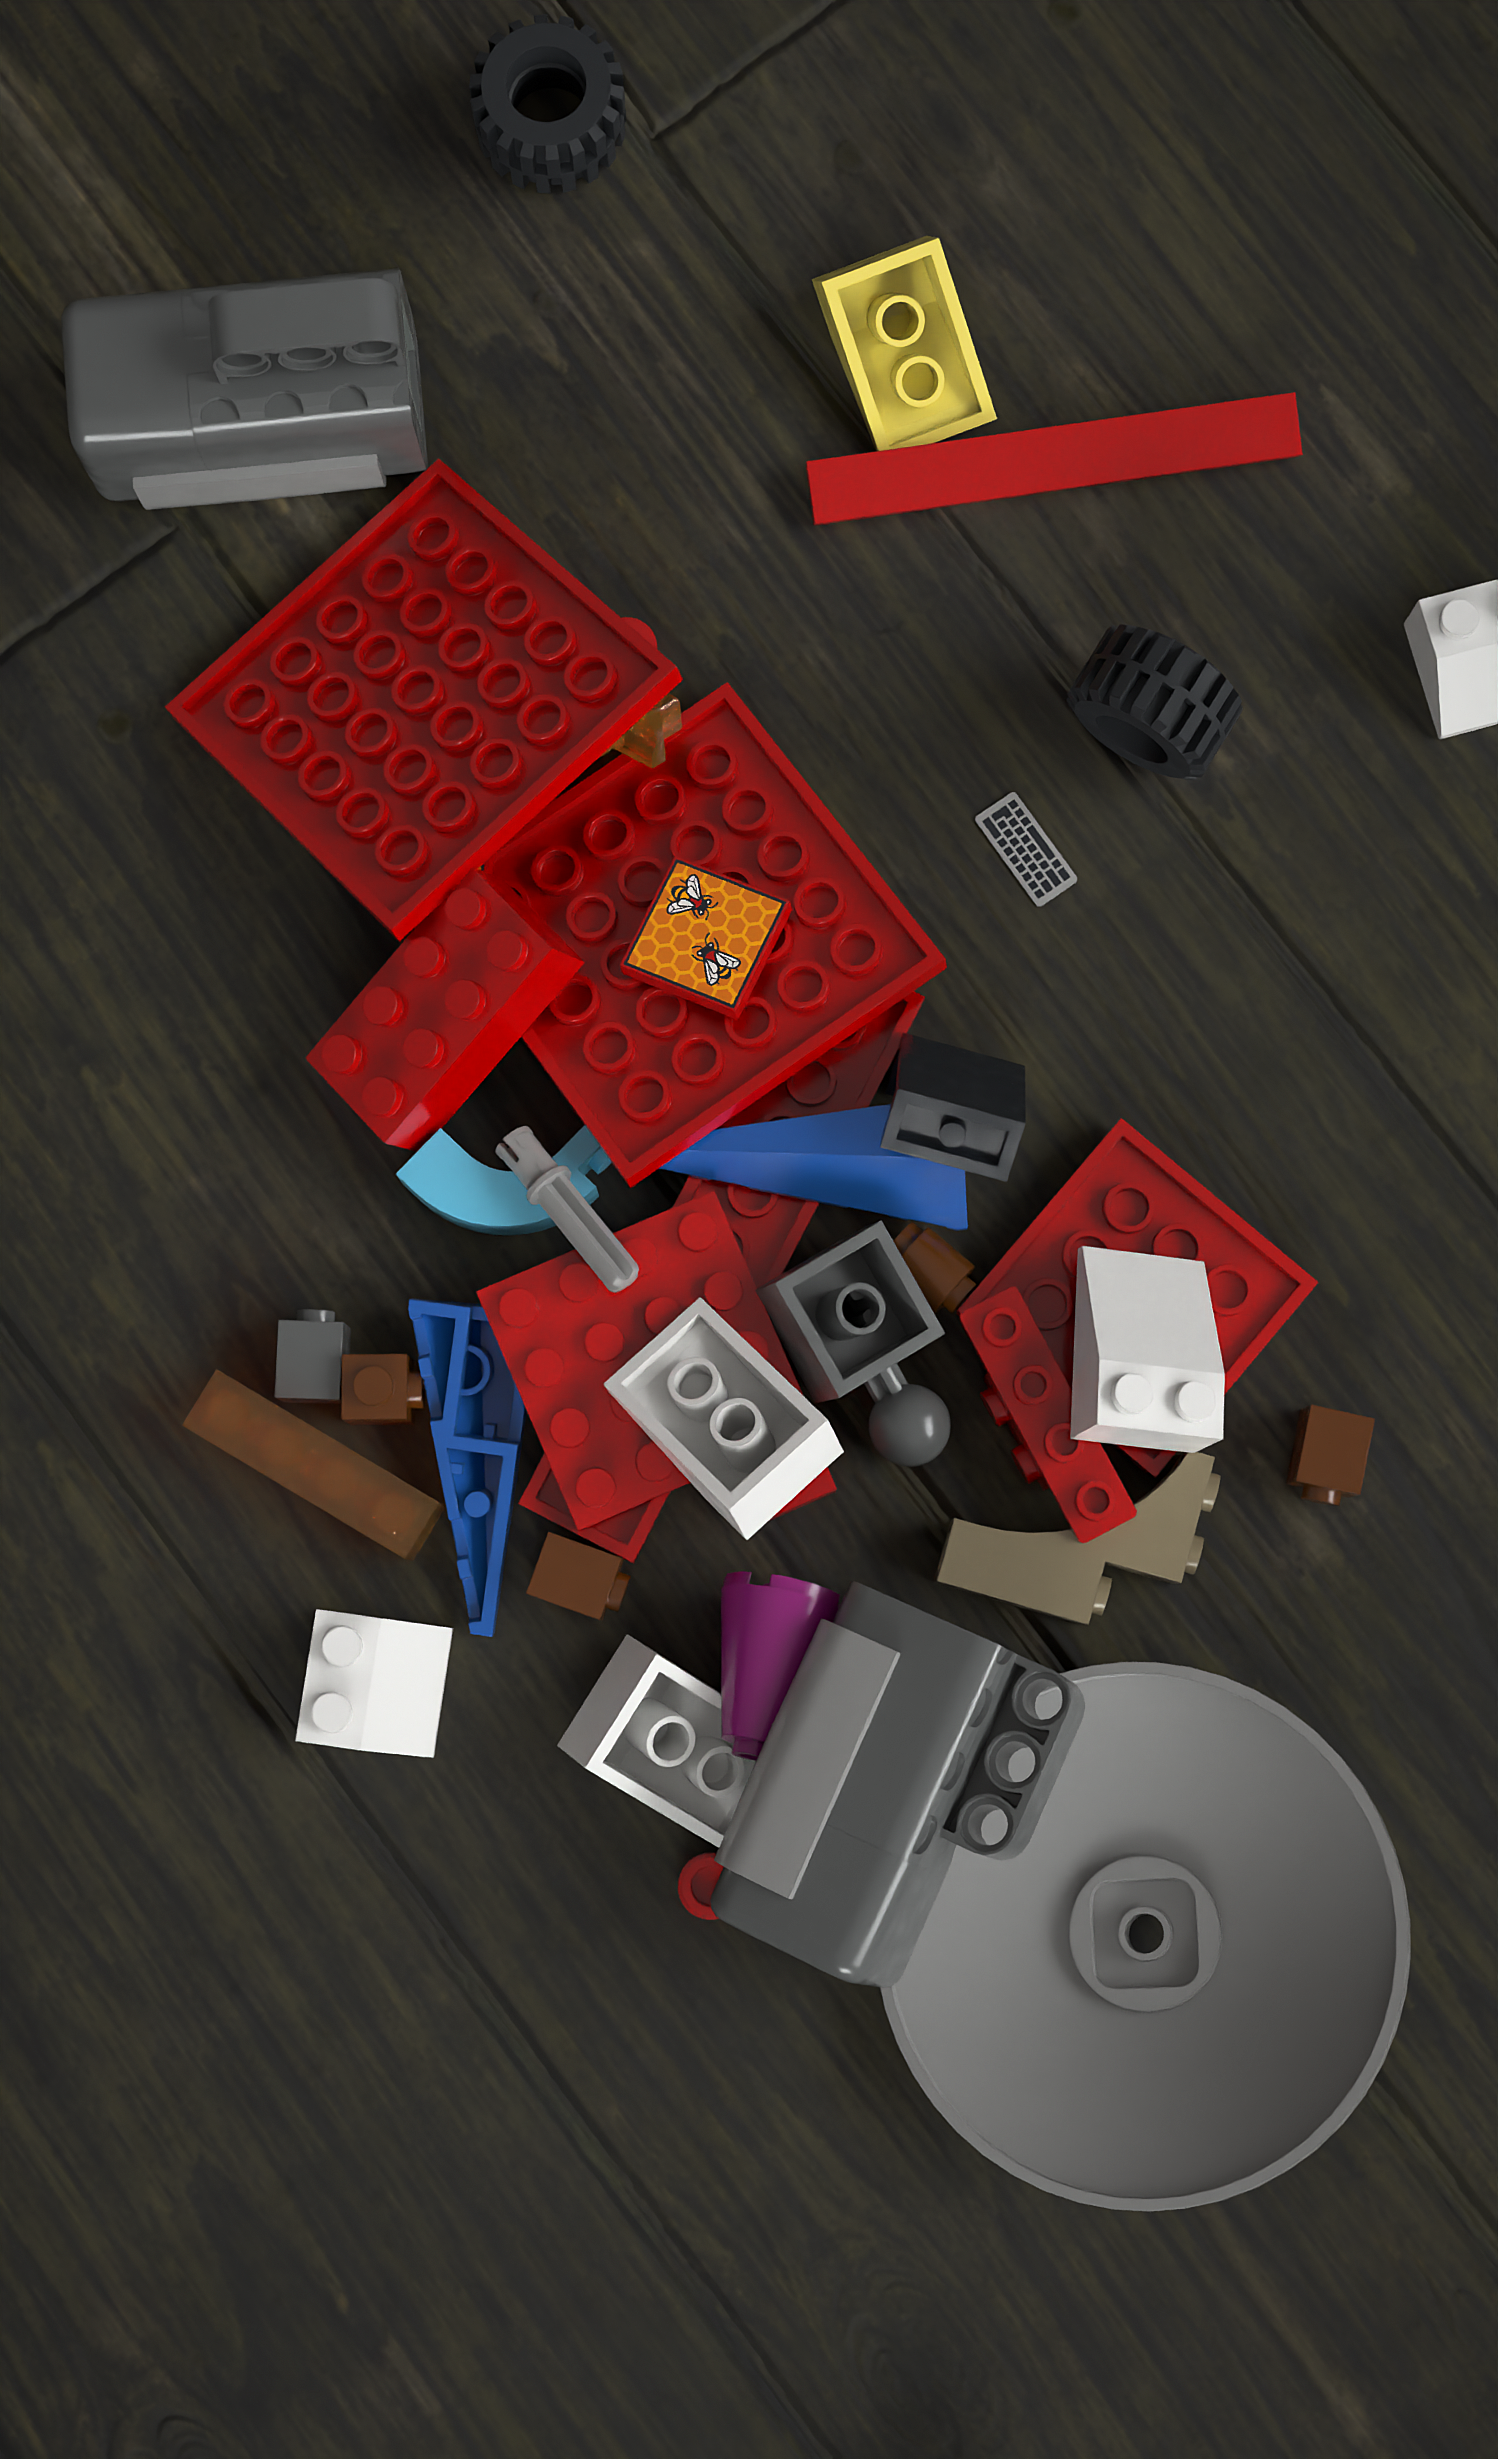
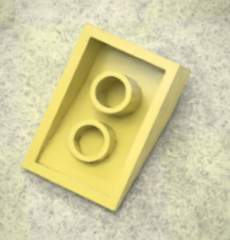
(905, 346)

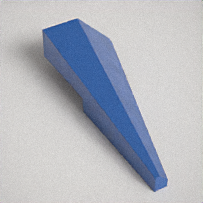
(832, 1163)
(476, 1441)

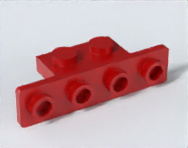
(1036, 1404)

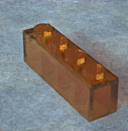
(314, 1465)

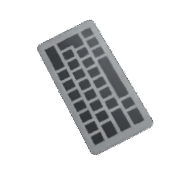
(1026, 849)

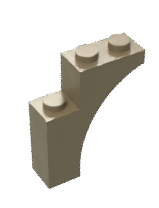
(1064, 1577)

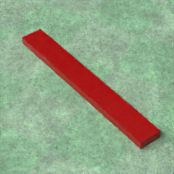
(1054, 459)

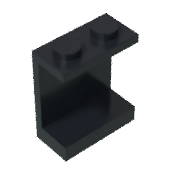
(955, 1107)

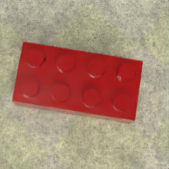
(444, 1010)

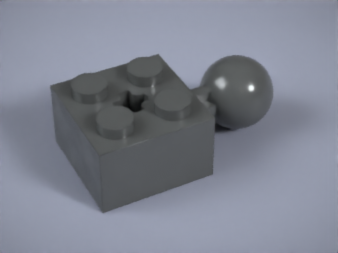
(888, 1324)

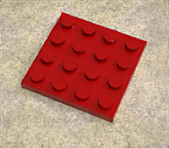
(1145, 1203)
(572, 1334)

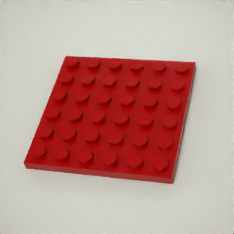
(422, 697)
(648, 1064)

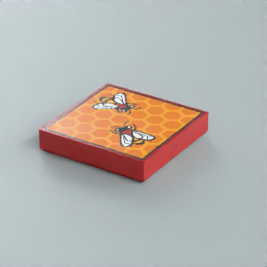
(706, 937)

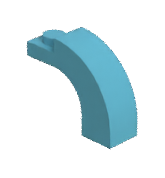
(490, 1198)

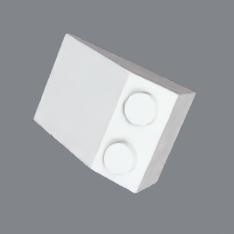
(1145, 1353)
(725, 1417)
(660, 1740)

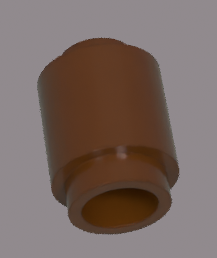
(936, 1267)

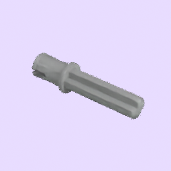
(568, 1209)

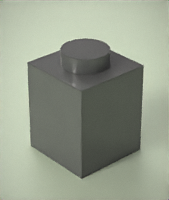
(311, 1357)

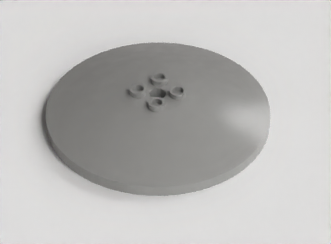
(1250, 2020)

